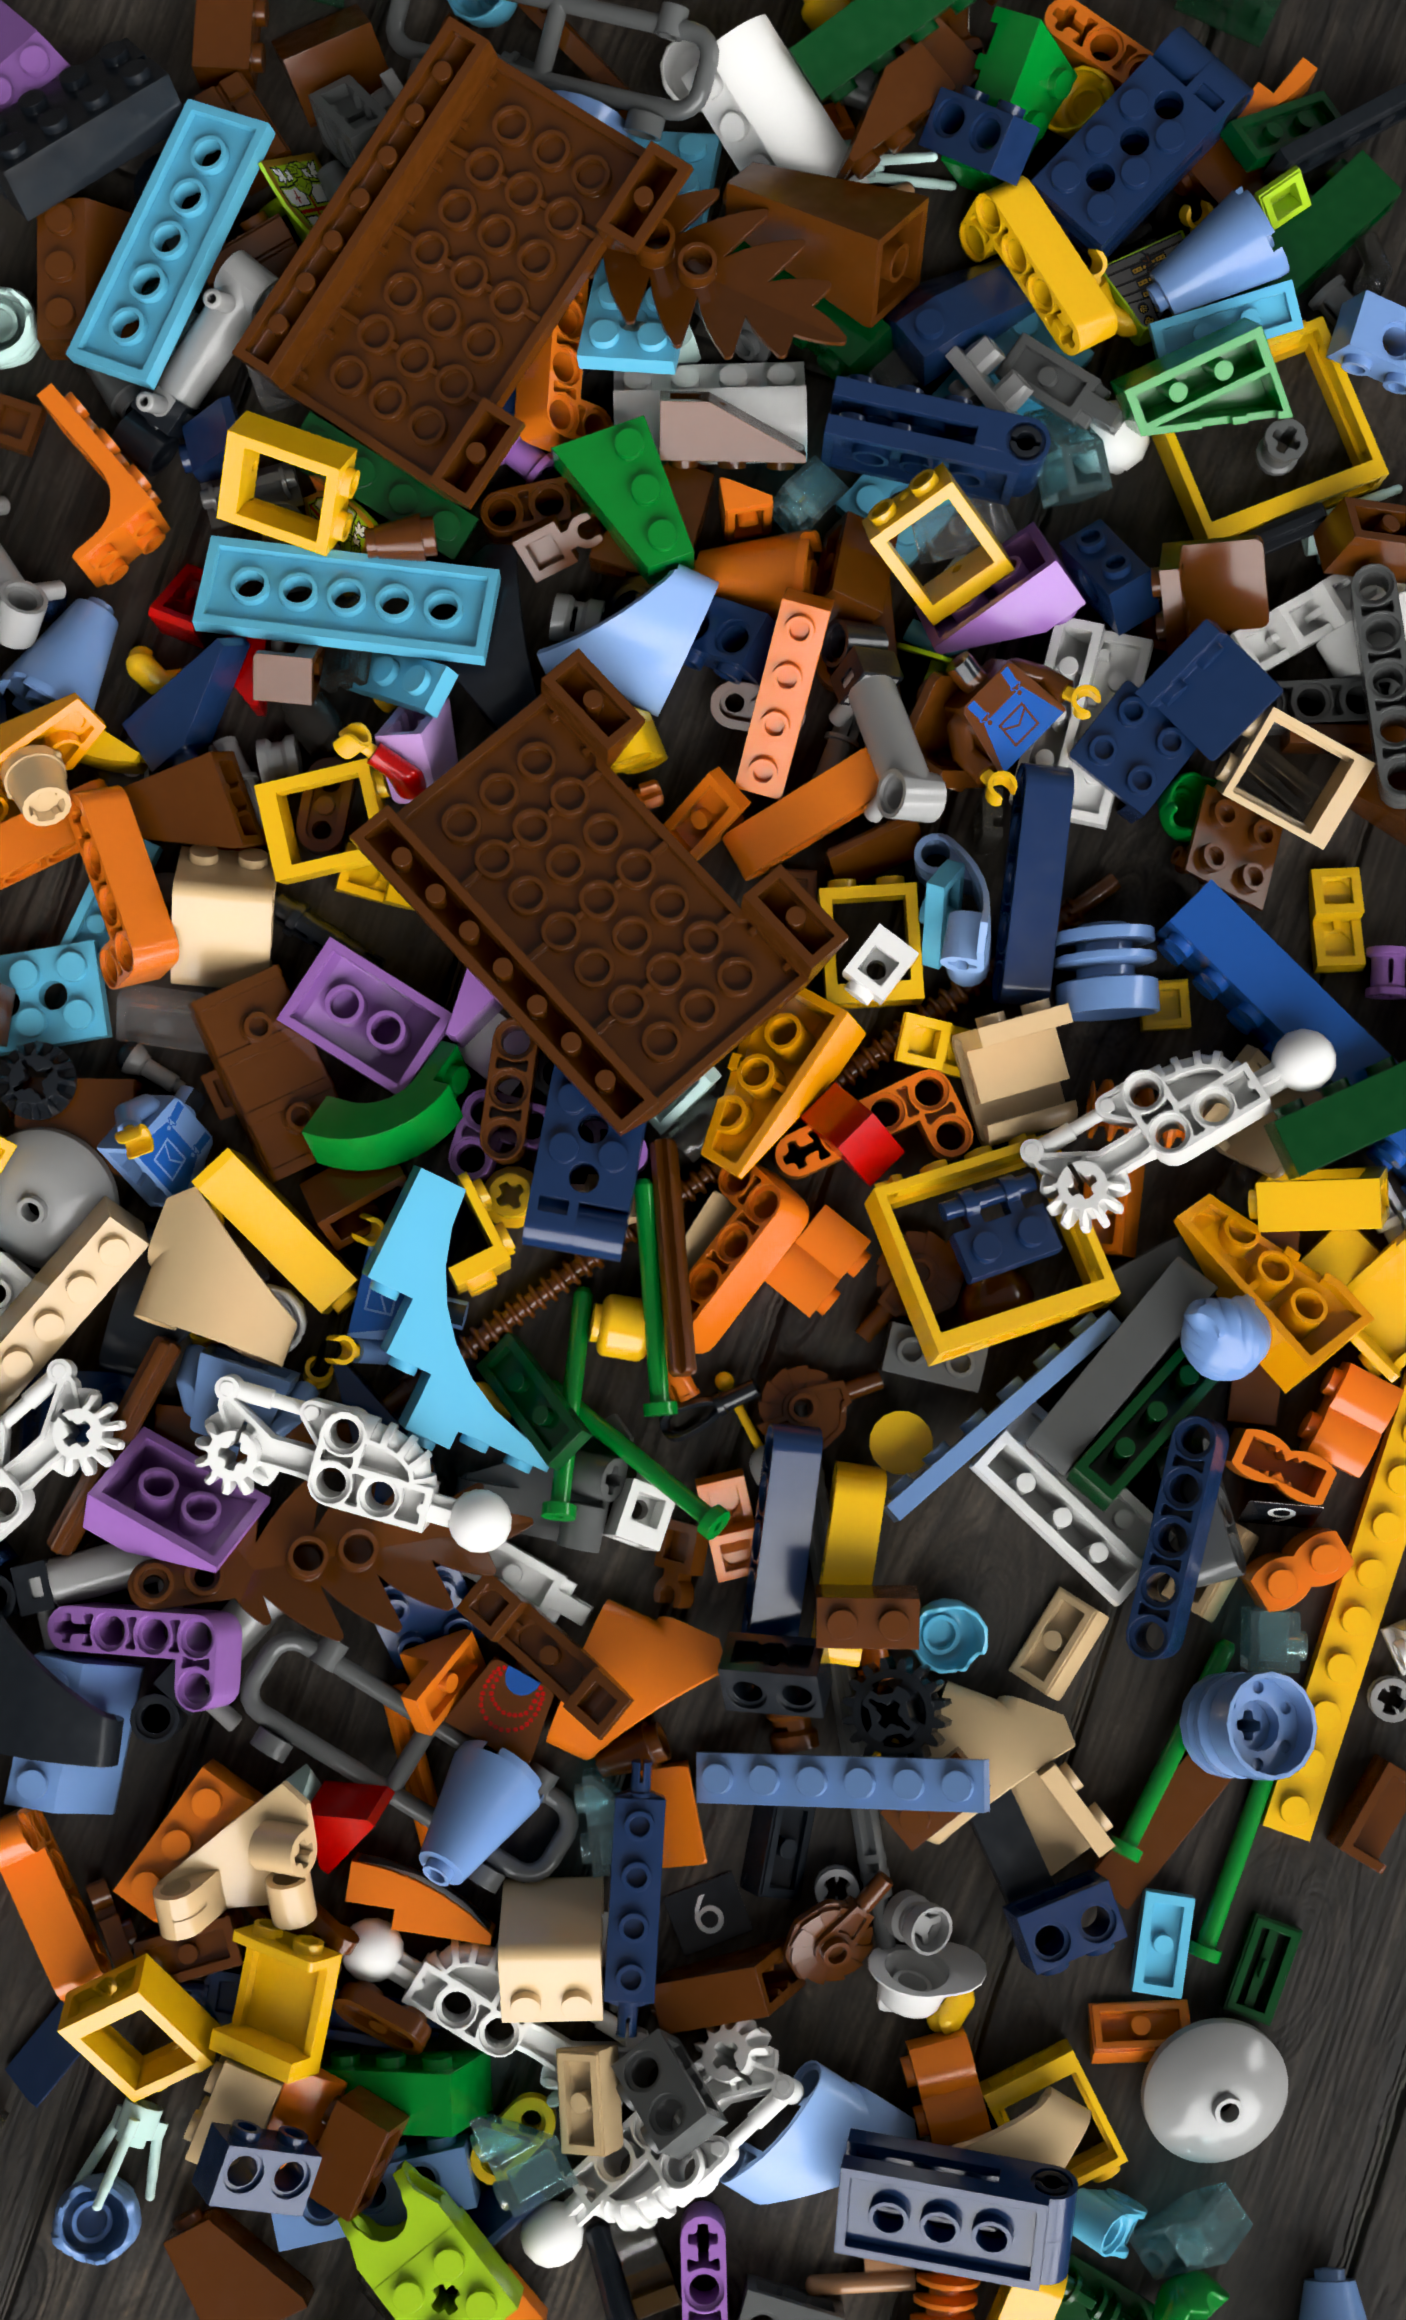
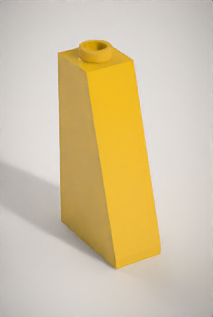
(278, 1231)

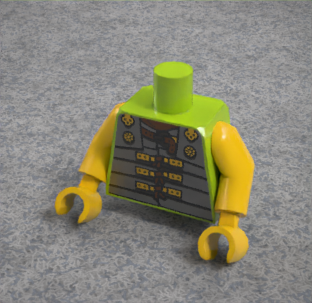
(1127, 278)

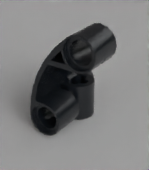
(506, 680)
(129, 1337)
(48, 1719)

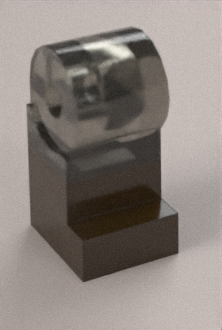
(647, 2269)

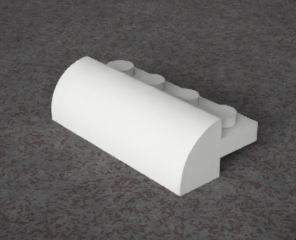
(767, 107)
(764, 390)
(1095, 658)
(1097, 1544)

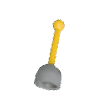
(725, 1381)

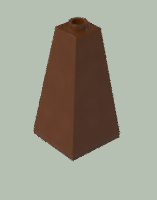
(854, 233)

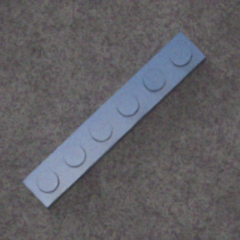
(983, 1427)
(843, 1781)

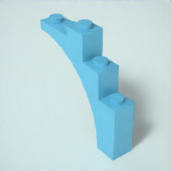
(412, 1261)

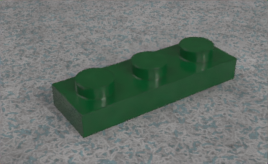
(1260, 135)
(534, 1401)

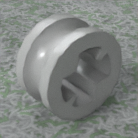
(1377, 1705)
(836, 1871)

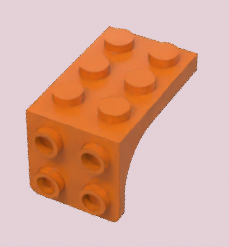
(133, 518)

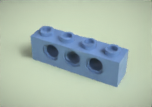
(1359, 340)
(444, 2156)

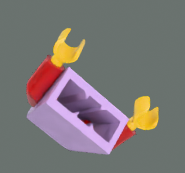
(409, 749)

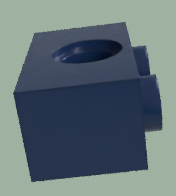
(1110, 576)

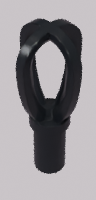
(722, 1404)

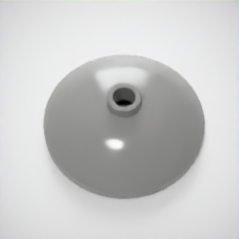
(61, 1179)
(1199, 2074)

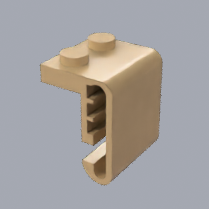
(222, 915)
(1015, 1072)
(551, 1950)

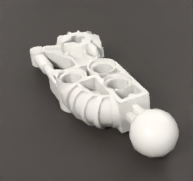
(1186, 1087)
(56, 1445)
(382, 1454)
(473, 1971)
(656, 2181)

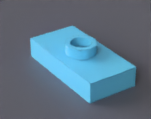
(943, 896)
(1162, 1943)

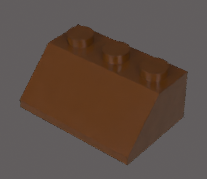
(72, 255)

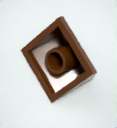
(329, 51)

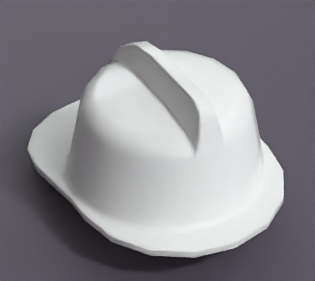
(919, 1983)

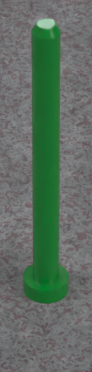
(652, 1303)
(559, 1506)
(710, 1519)
(1164, 1769)
(1231, 1873)

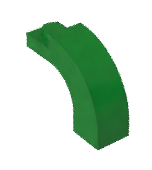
(395, 1128)

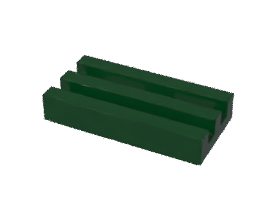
(1242, 1962)

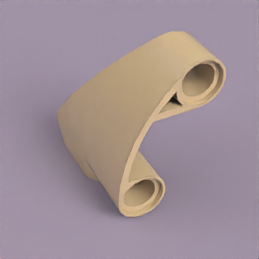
(209, 1286)
(1008, 1732)
(249, 1863)
(1041, 2134)

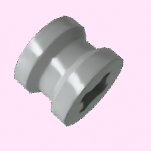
(278, 758)

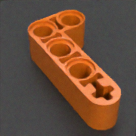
(1098, 36)
(551, 388)
(803, 816)
(32, 848)
(125, 888)
(909, 1113)
(744, 1250)
(49, 1902)

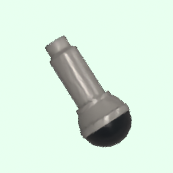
(135, 1060)

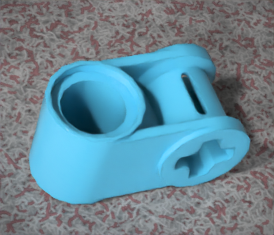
(1106, 2220)

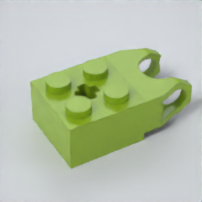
(430, 2249)

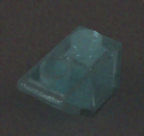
(1074, 465)
(807, 497)
(596, 1799)
(524, 2162)
(1192, 2232)

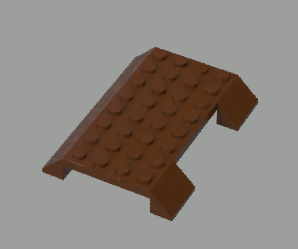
(453, 262)
(591, 908)

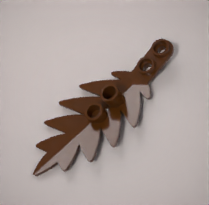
(726, 285)
(340, 1556)

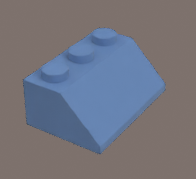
(73, 1788)

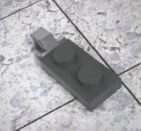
(1062, 386)

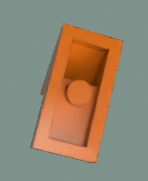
(708, 813)
(439, 1677)

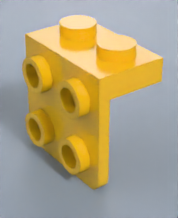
(479, 1271)

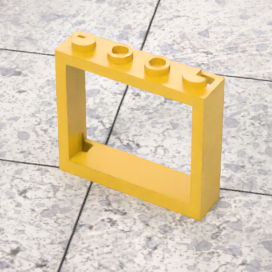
(1367, 462)
(937, 1178)

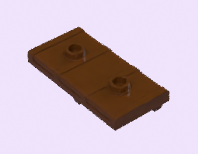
(264, 1067)

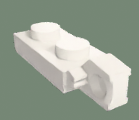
(538, 1583)

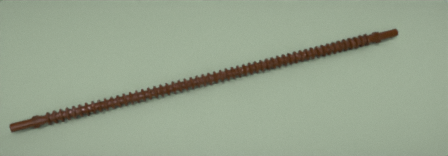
(1070, 914)

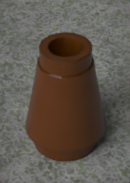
(403, 539)
(639, 1742)

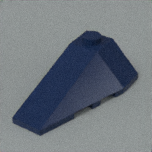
(954, 312)

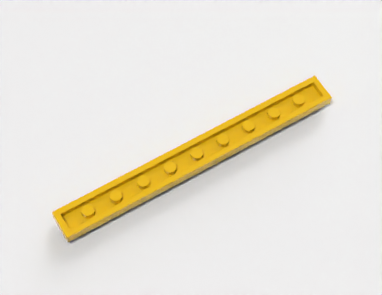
(1348, 1632)

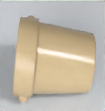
(37, 784)

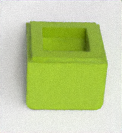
(1284, 197)

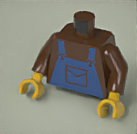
(1003, 713)

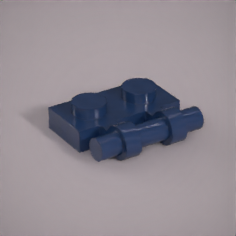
(1005, 1242)

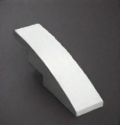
(1304, 620)

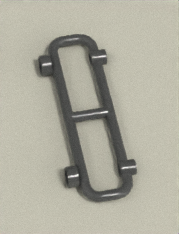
(645, 112)
(280, 1734)

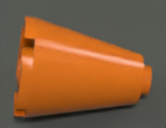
(763, 568)

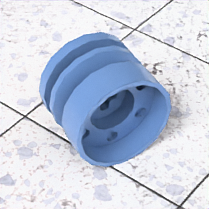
(1106, 971)
(1248, 1725)

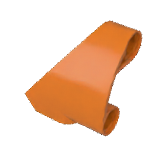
(649, 1660)

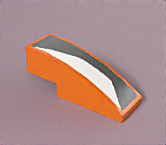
(416, 1901)

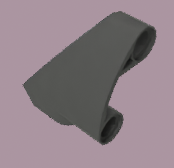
(596, 1482)

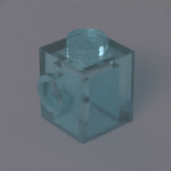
(1272, 1640)

